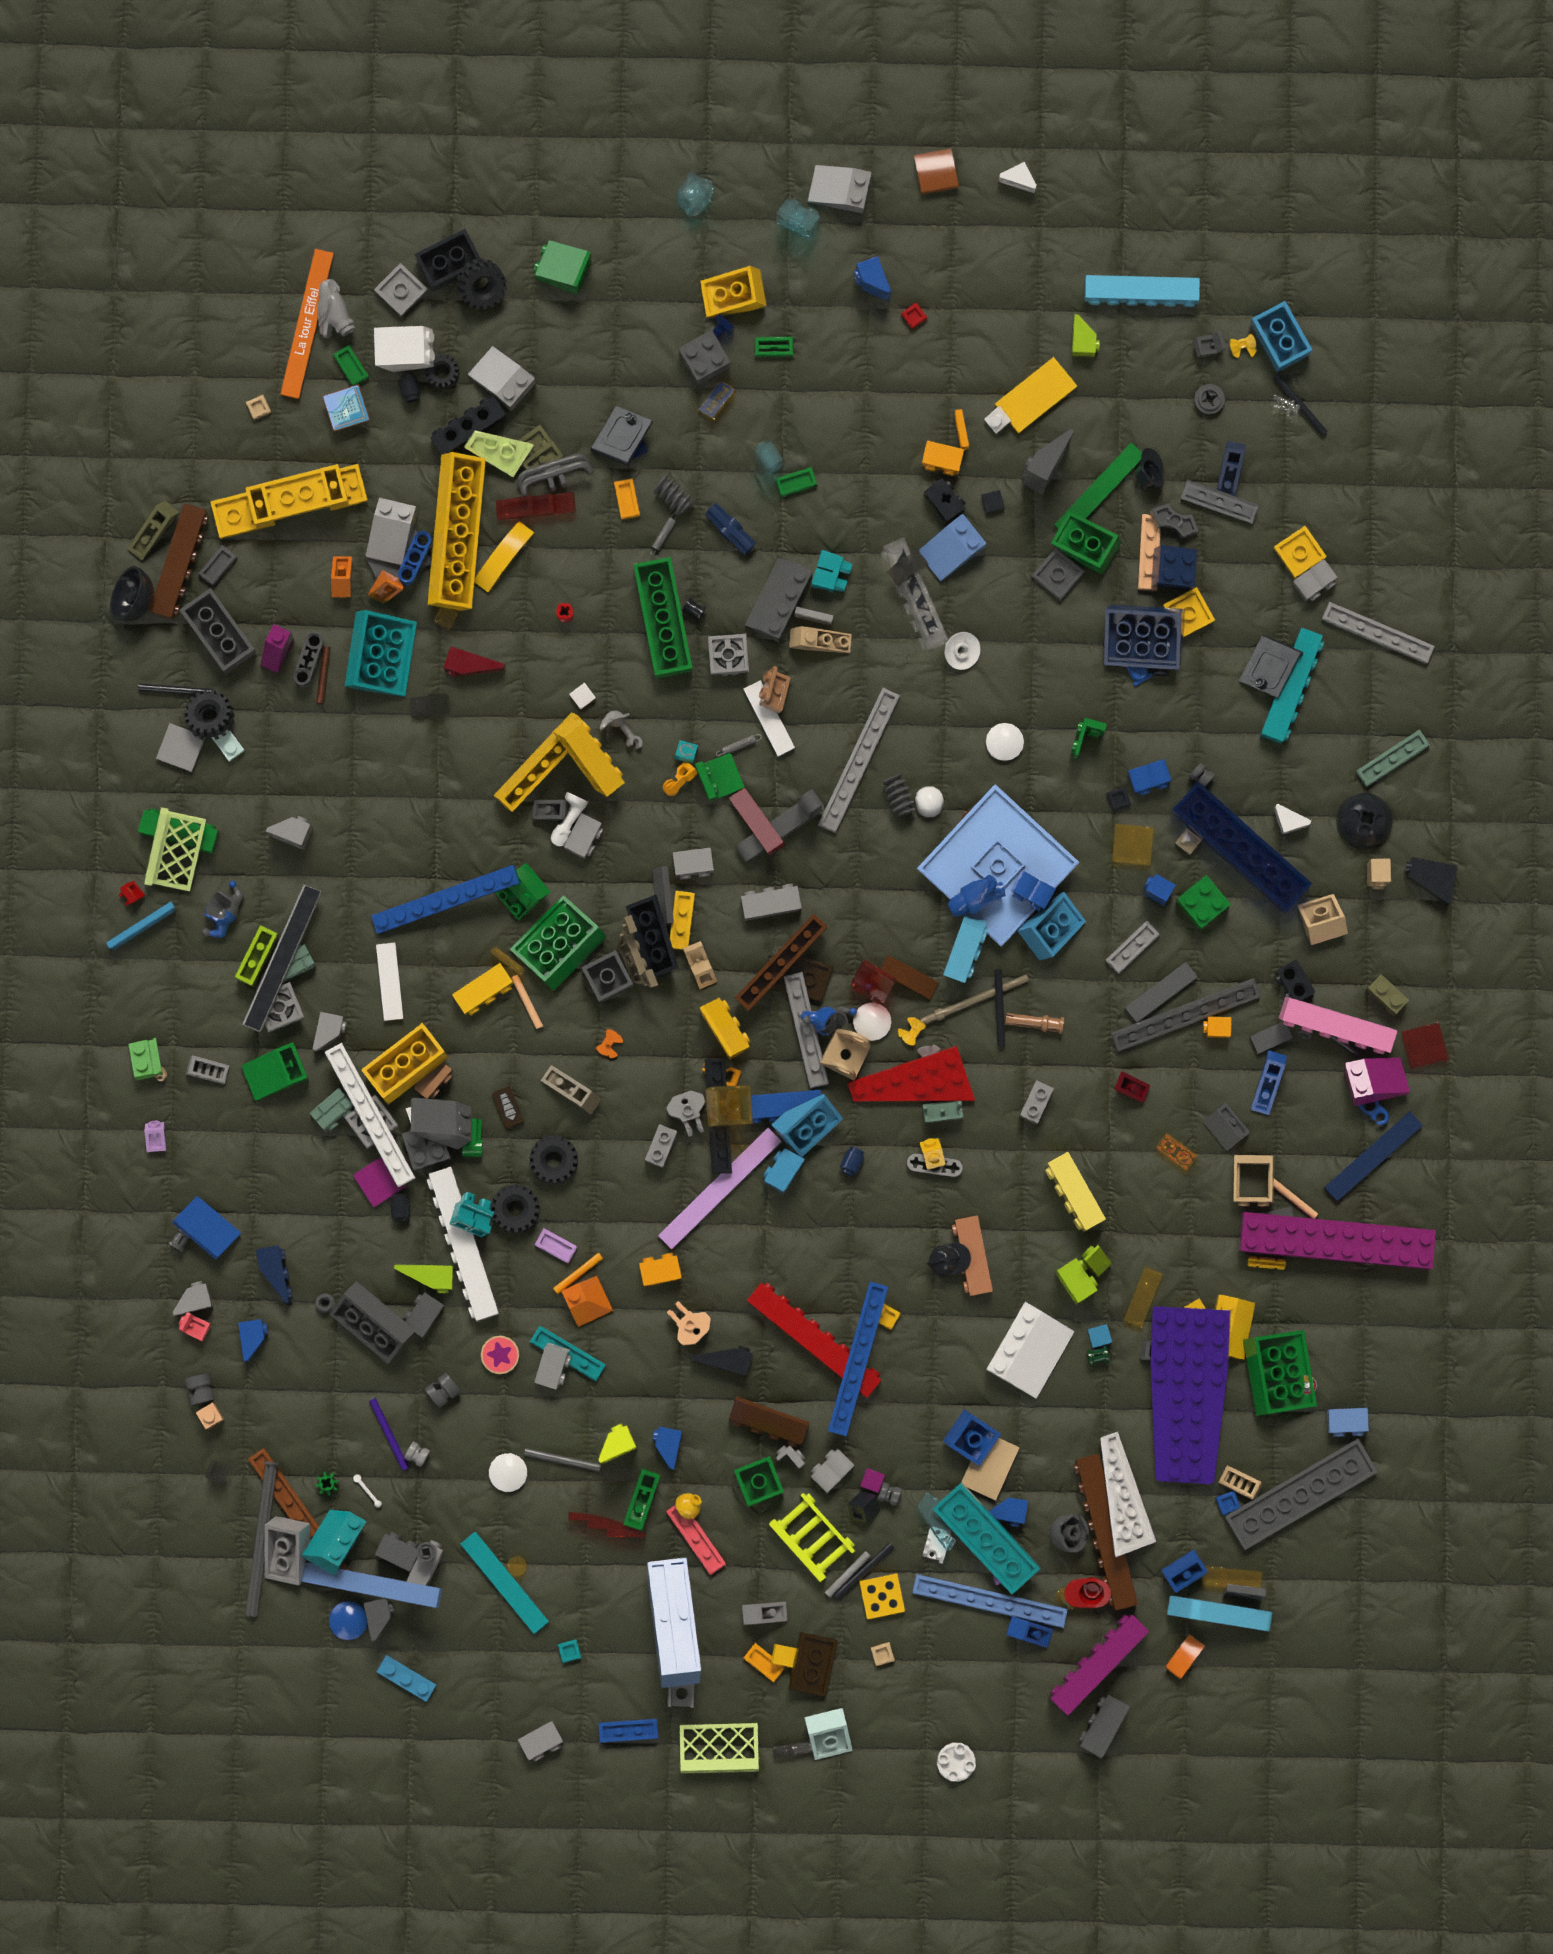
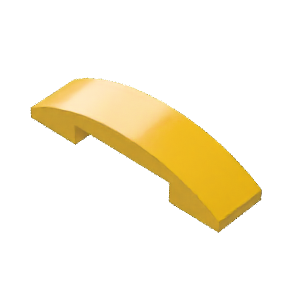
(502, 556)

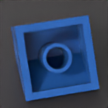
(872, 278)
(971, 1437)

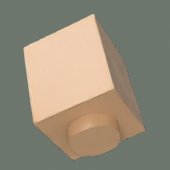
(210, 1416)

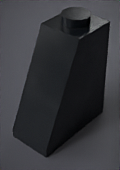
(1433, 877)

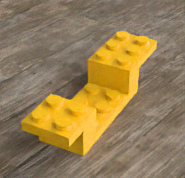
(288, 497)

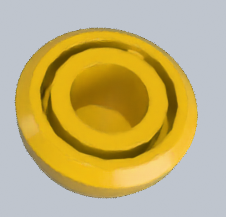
(688, 1505)

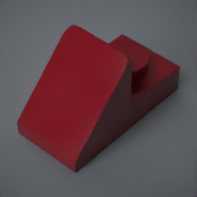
(1131, 1087)

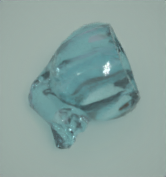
(694, 194)

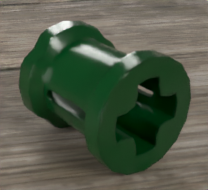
(1098, 1356)

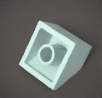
(828, 1734)

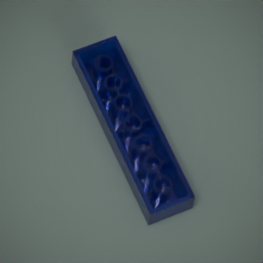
(1241, 847)

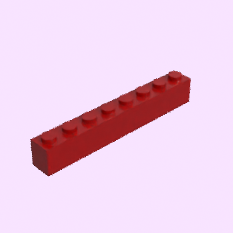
(808, 1334)

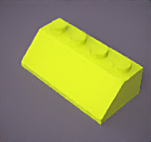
(617, 1444)

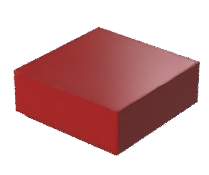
(914, 315)

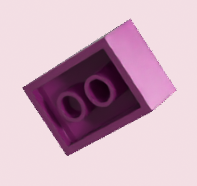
(1375, 1079)

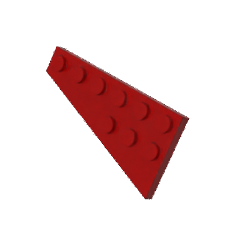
(923, 1079)

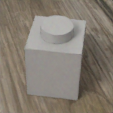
(328, 1030)
(194, 1299)
(764, 1613)

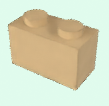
(1378, 873)

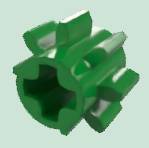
(321, 1484)

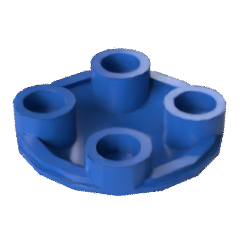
(348, 1620)

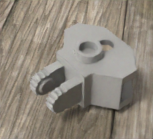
(687, 1111)

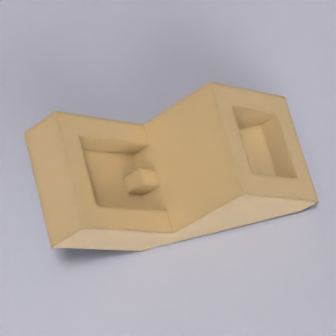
(700, 965)

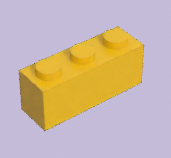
(483, 989)

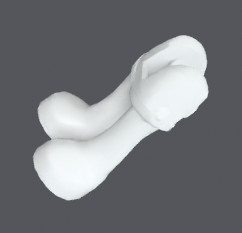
(562, 830)

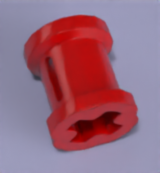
(564, 618)

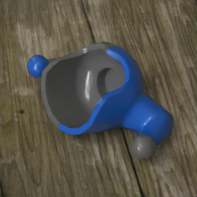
(223, 911)
(827, 1018)

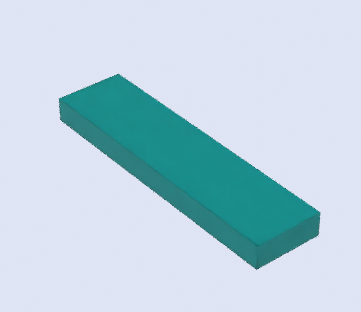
(580, 1360)

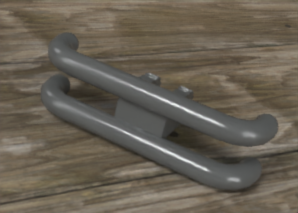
(552, 469)

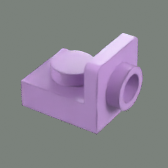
(155, 1136)

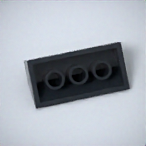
(653, 936)

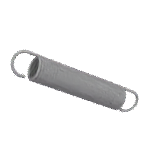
(663, 534)
(738, 745)

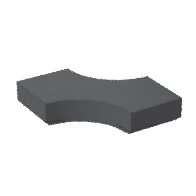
(1166, 517)

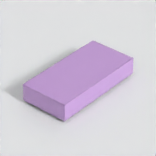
(556, 1245)

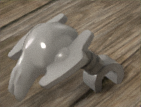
(617, 719)

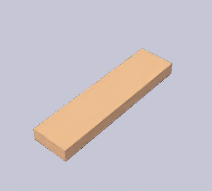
(1149, 540)

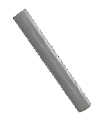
(847, 1574)

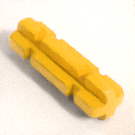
(1263, 1262)

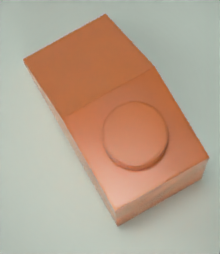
(341, 576)

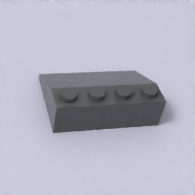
(1043, 465)

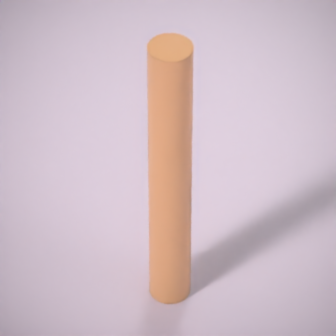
(527, 1002)
(1294, 1199)

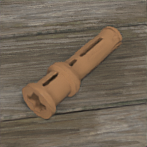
(1044, 1023)

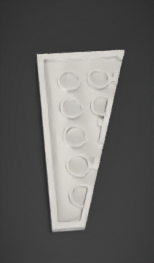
(1127, 1513)

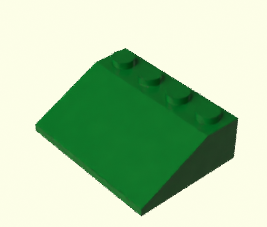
(558, 943)
(1278, 1372)

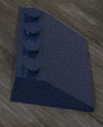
(1143, 636)

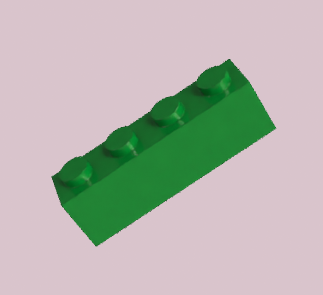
(209, 839)

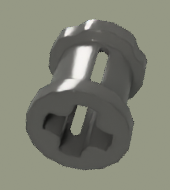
(177, 1237)

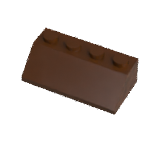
(768, 1420)

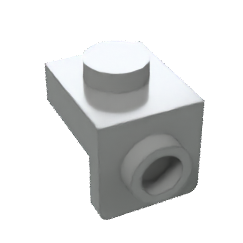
(796, 1456)

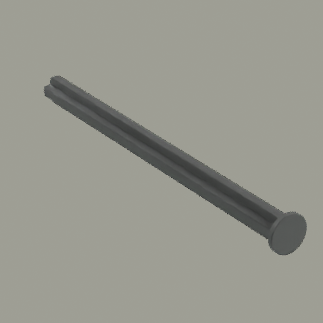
(259, 1548)

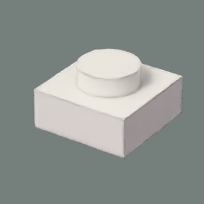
(997, 420)

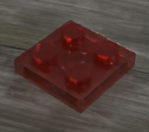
(1424, 1045)

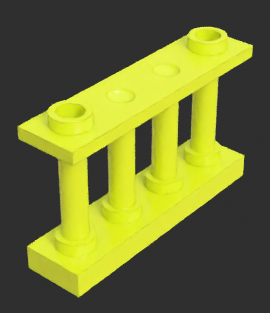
(806, 1554)

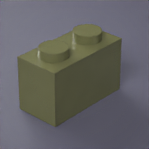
(1387, 995)

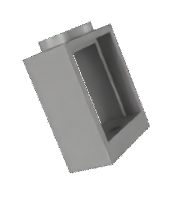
(423, 1571)

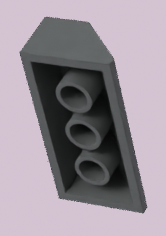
(779, 599)

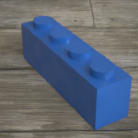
(774, 1105)

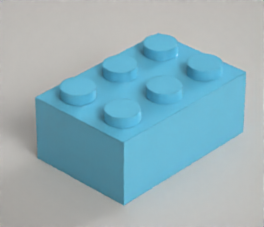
(966, 948)

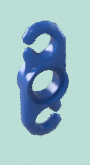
(1378, 1109)

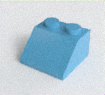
(783, 1171)

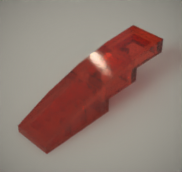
(535, 506)
(613, 1527)

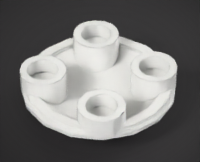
(1004, 741)
(872, 1021)
(508, 1472)
(956, 1762)

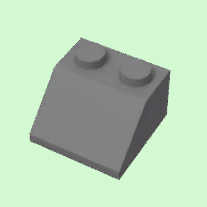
(292, 831)

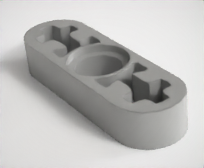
(948, 1172)

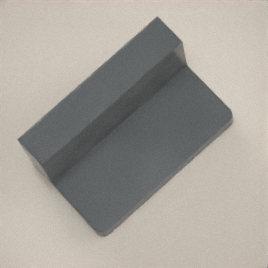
(1226, 1126)

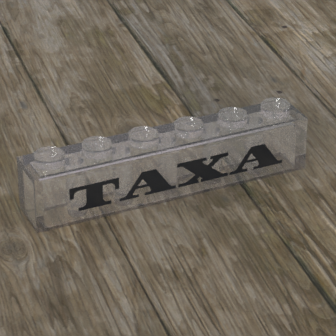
(917, 601)

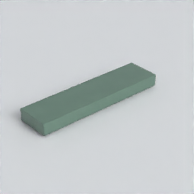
(1392, 758)

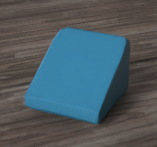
(1099, 1336)

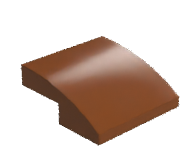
(936, 171)

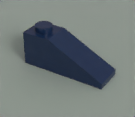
(1231, 467)

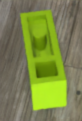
(433, 1276)

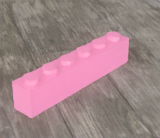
(1337, 1024)

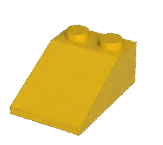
(733, 292)

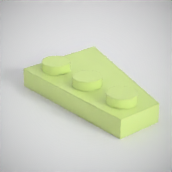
(499, 451)

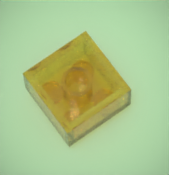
(729, 1106)

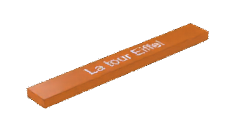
(306, 325)

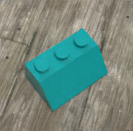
(334, 1540)

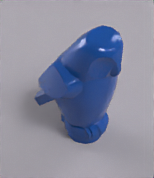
(976, 896)

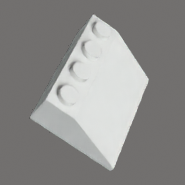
(1030, 1350)

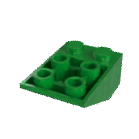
(275, 1071)

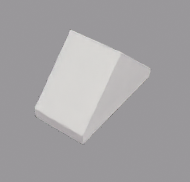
(1019, 177)
(1289, 820)

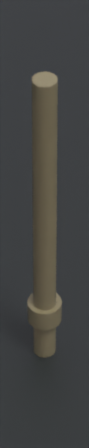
(940, 1014)

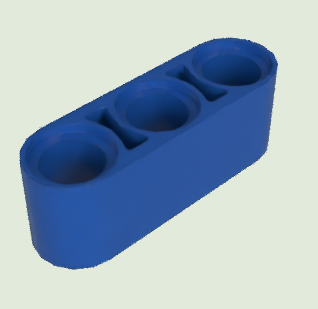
(415, 548)

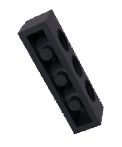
(488, 405)

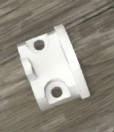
(933, 1545)

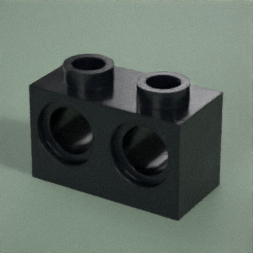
(1299, 980)

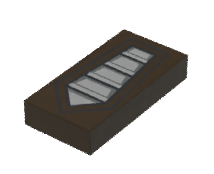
(508, 1107)

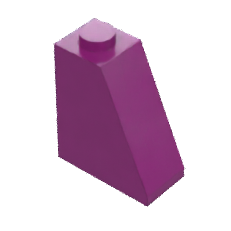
(276, 648)

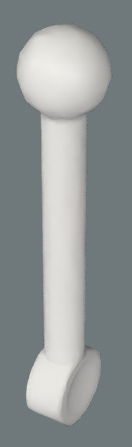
(357, 1478)

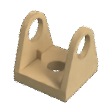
(856, 1045)

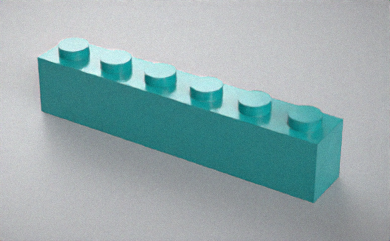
(1283, 709)

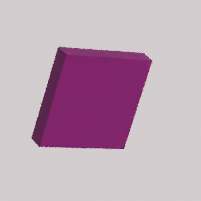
(377, 1182)

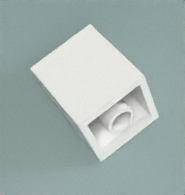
(403, 348)

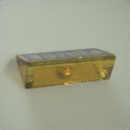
(717, 400)

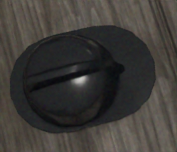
(1150, 470)
(949, 1259)

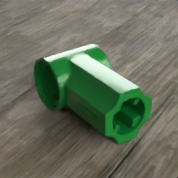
(475, 1146)

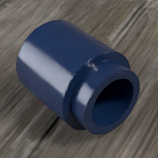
(852, 1161)

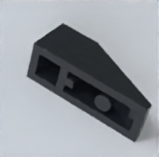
(731, 1360)

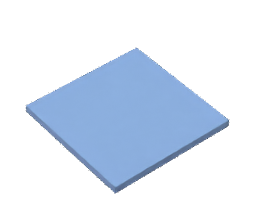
(998, 842)

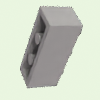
(771, 902)

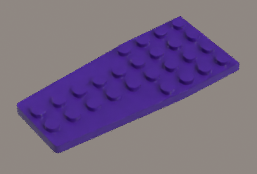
(1188, 1390)

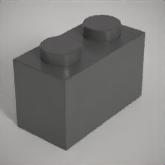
(424, 1314)

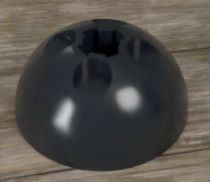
(131, 595)
(1356, 827)

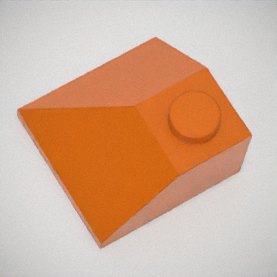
(587, 1301)

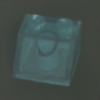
(797, 218)

